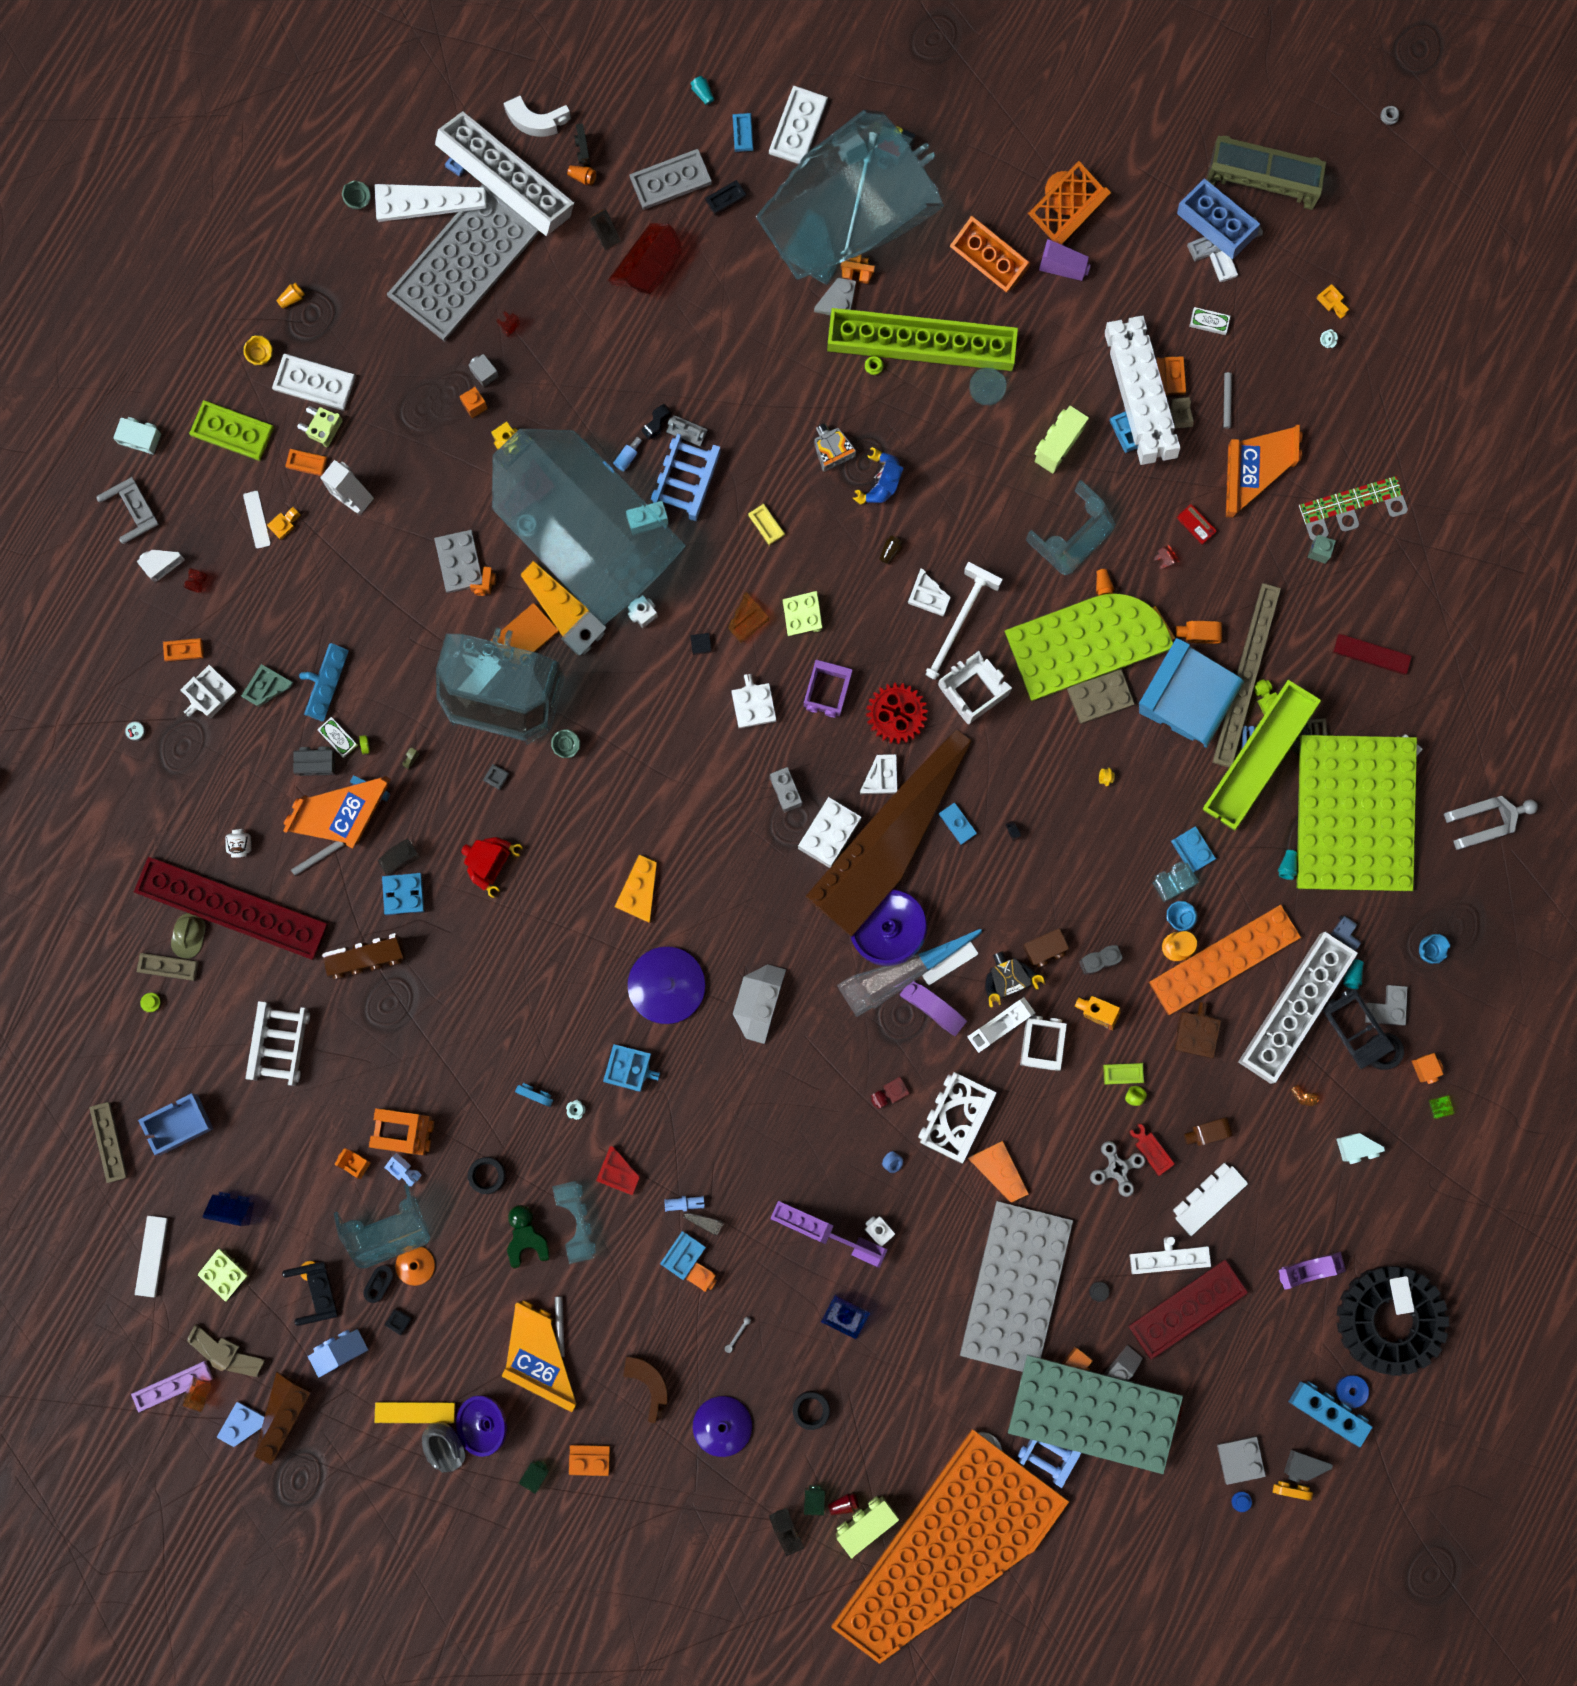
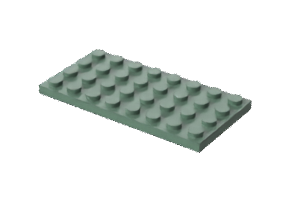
(1095, 1414)

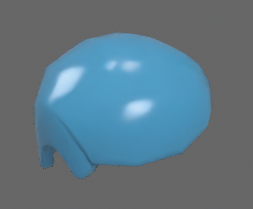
(1182, 916)
(1433, 948)

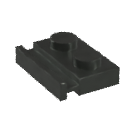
(580, 140)

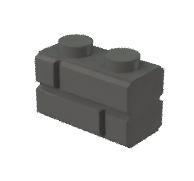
(314, 762)

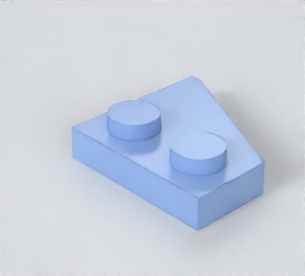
(240, 1424)

